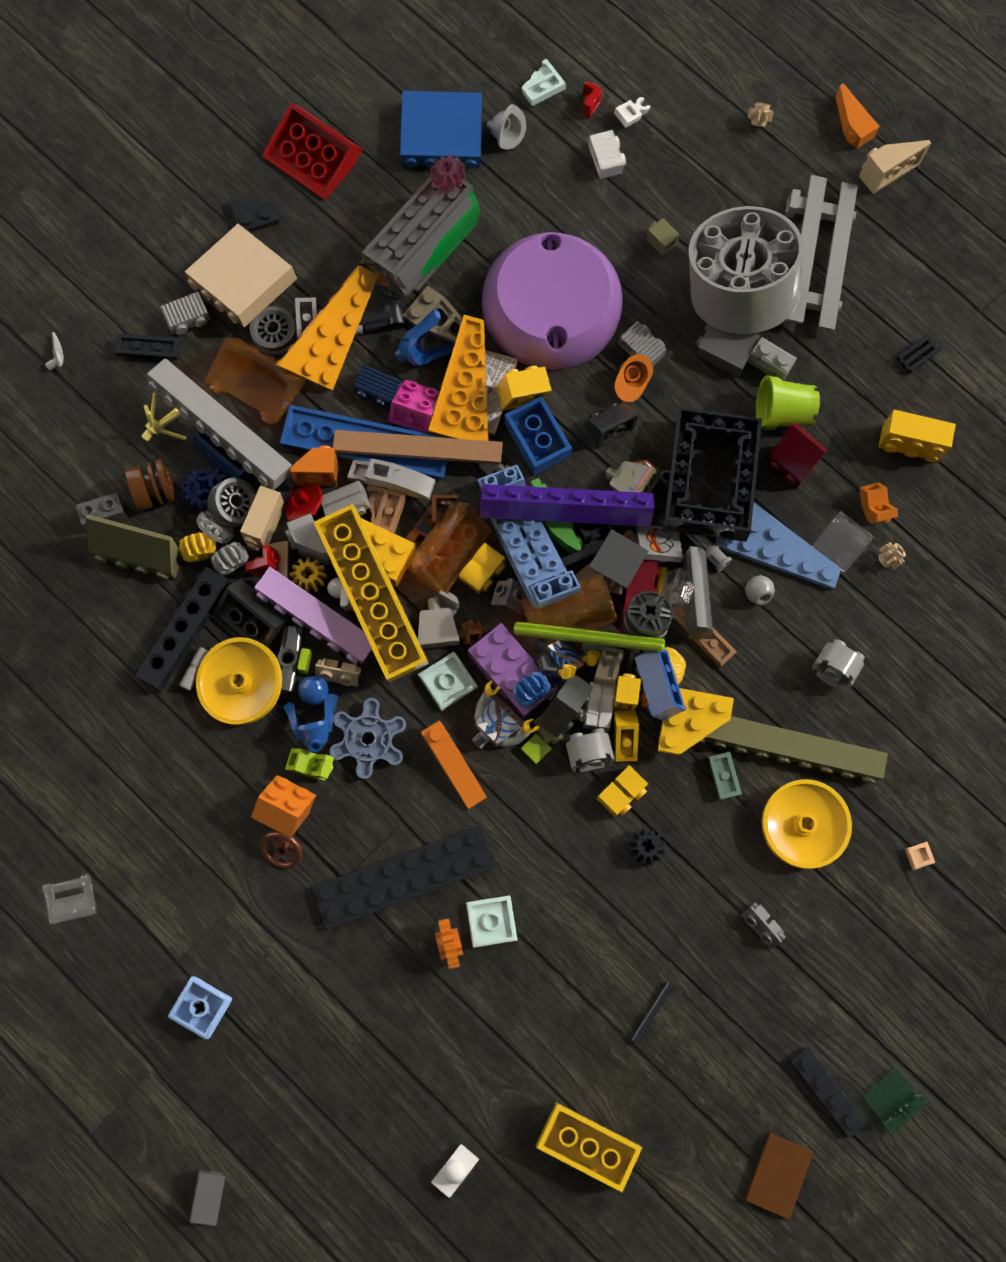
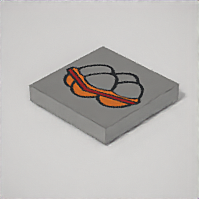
(660, 543)

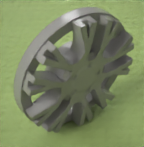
(213, 528)

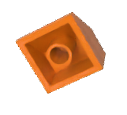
(316, 467)

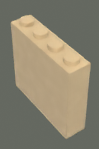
(240, 275)

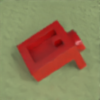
(593, 98)
(261, 564)

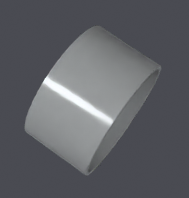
(745, 241)

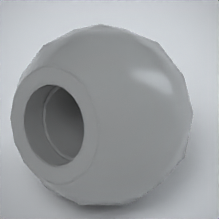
(760, 590)

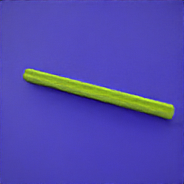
(589, 636)

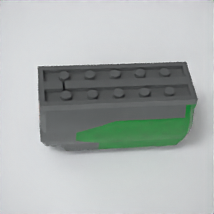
(421, 237)

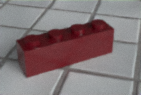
(642, 581)

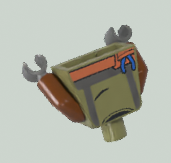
(636, 477)

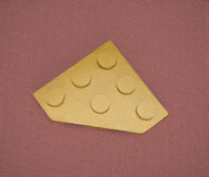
(702, 716)

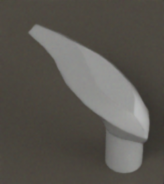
(57, 353)

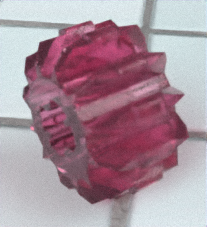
(447, 172)

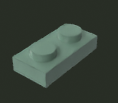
(724, 776)

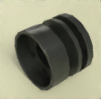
(648, 615)

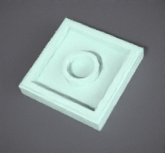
(447, 681)
(491, 921)

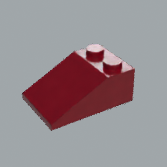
(796, 455)

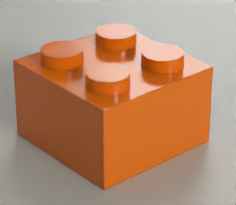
(283, 806)

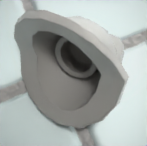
(508, 127)

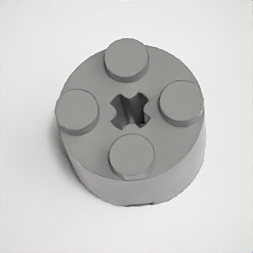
(838, 664)
(589, 750)

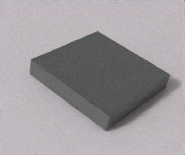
(619, 558)

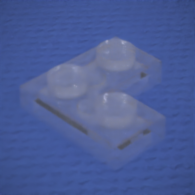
(676, 589)

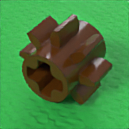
(471, 632)

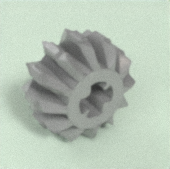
(229, 558)

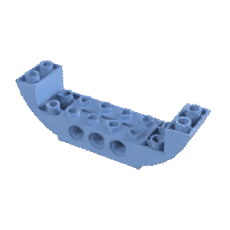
(531, 551)

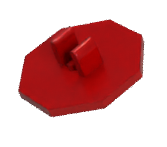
(303, 501)

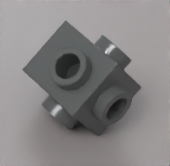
(508, 596)

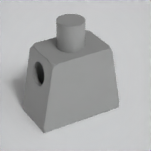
(437, 626)

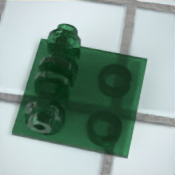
(894, 1100)

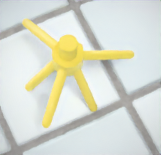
(154, 426)

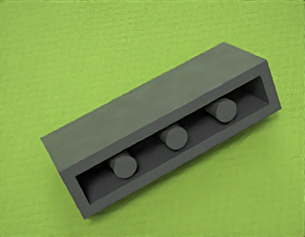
(699, 608)

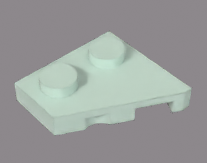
(543, 84)

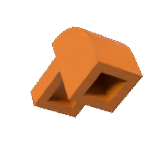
(876, 503)

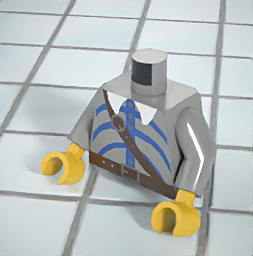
(498, 722)

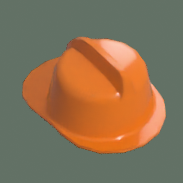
(633, 377)

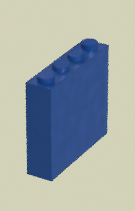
(440, 126)

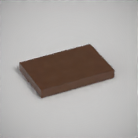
(779, 1175)

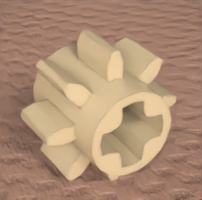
(760, 114)
(891, 555)

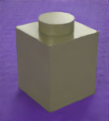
(662, 236)

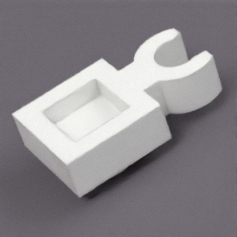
(630, 113)

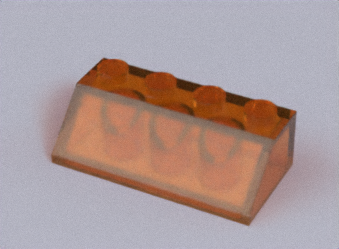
(456, 537)
(581, 611)

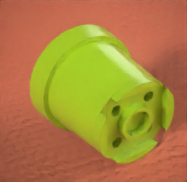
(786, 402)

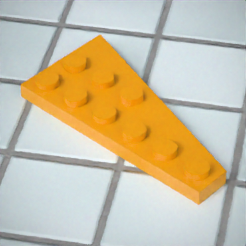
(326, 340)
(463, 395)

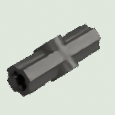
(289, 646)

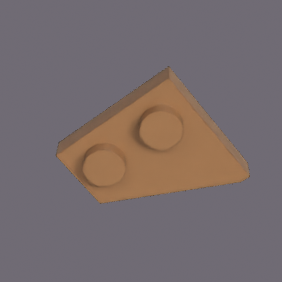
(386, 507)

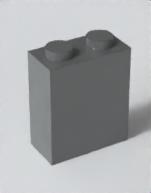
(726, 349)

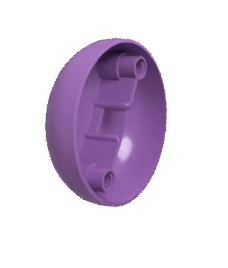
(552, 294)

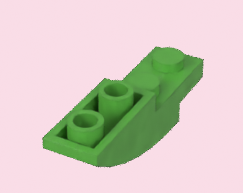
(561, 532)

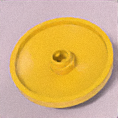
(239, 681)
(806, 824)

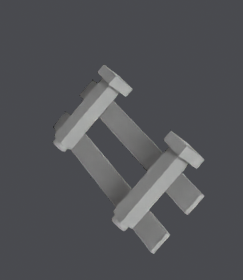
(844, 216)

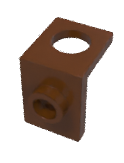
(437, 501)

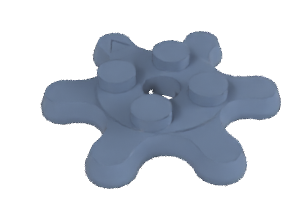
(371, 723)

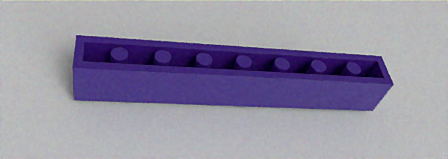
(566, 505)

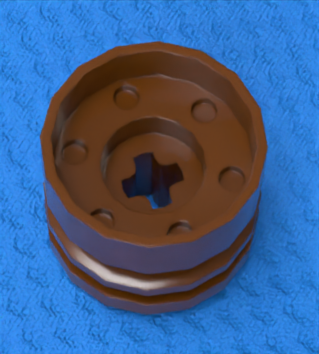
(150, 485)

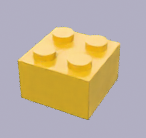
(522, 387)

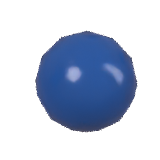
(313, 690)

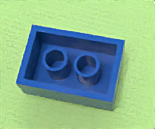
(537, 435)

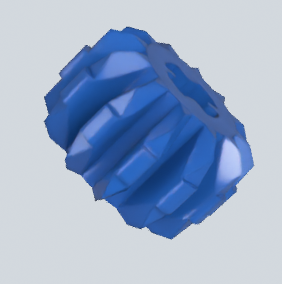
(531, 689)

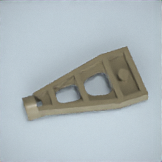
(428, 301)

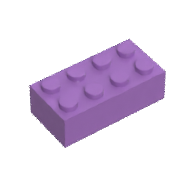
(505, 664)

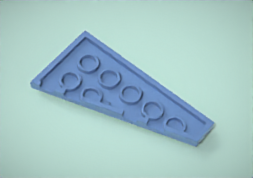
(783, 550)

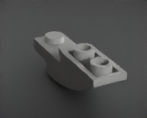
(392, 477)

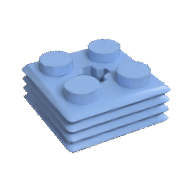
(186, 1013)

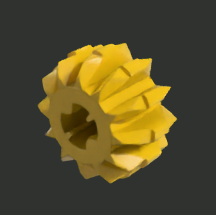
(197, 547)
(313, 580)

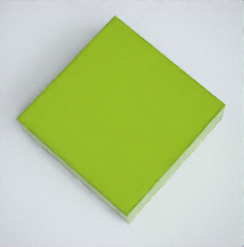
(304, 661)
(536, 748)

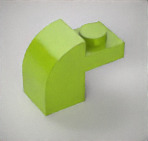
(310, 764)

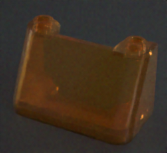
(254, 378)

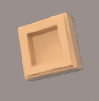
(919, 855)

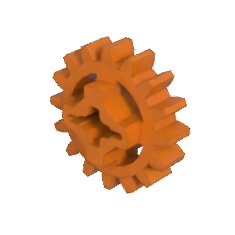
(449, 943)

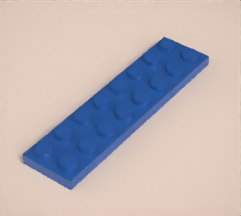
(314, 428)

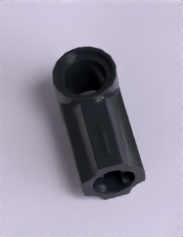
(390, 318)

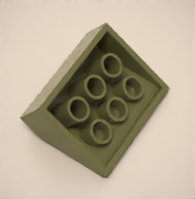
(132, 547)

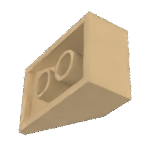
(891, 162)

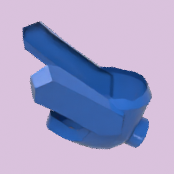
(410, 345)
(317, 733)

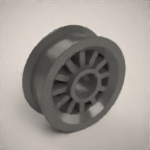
(260, 330)
(220, 501)

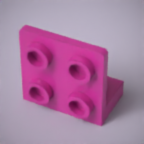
(413, 406)

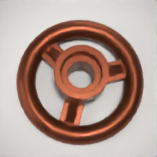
(283, 846)

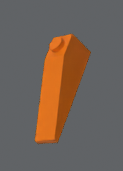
(453, 764)

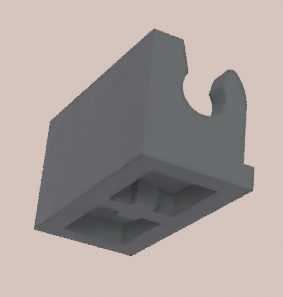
(207, 1197)

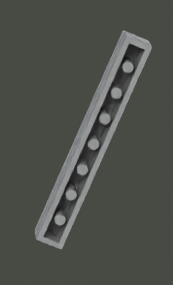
(218, 424)

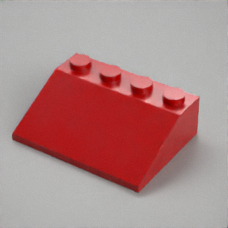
(311, 151)

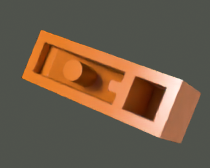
(855, 120)

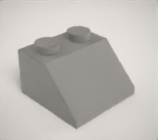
(305, 537)

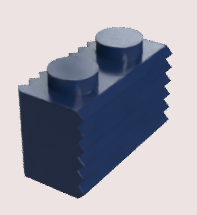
(376, 387)

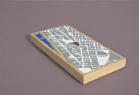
(496, 368)

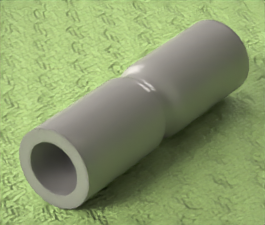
(191, 673)

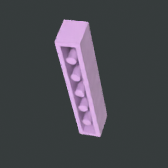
(314, 615)

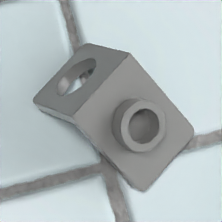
(449, 601)

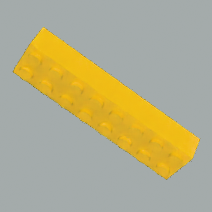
(371, 593)

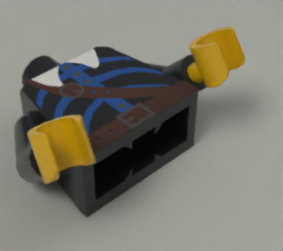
(559, 662)

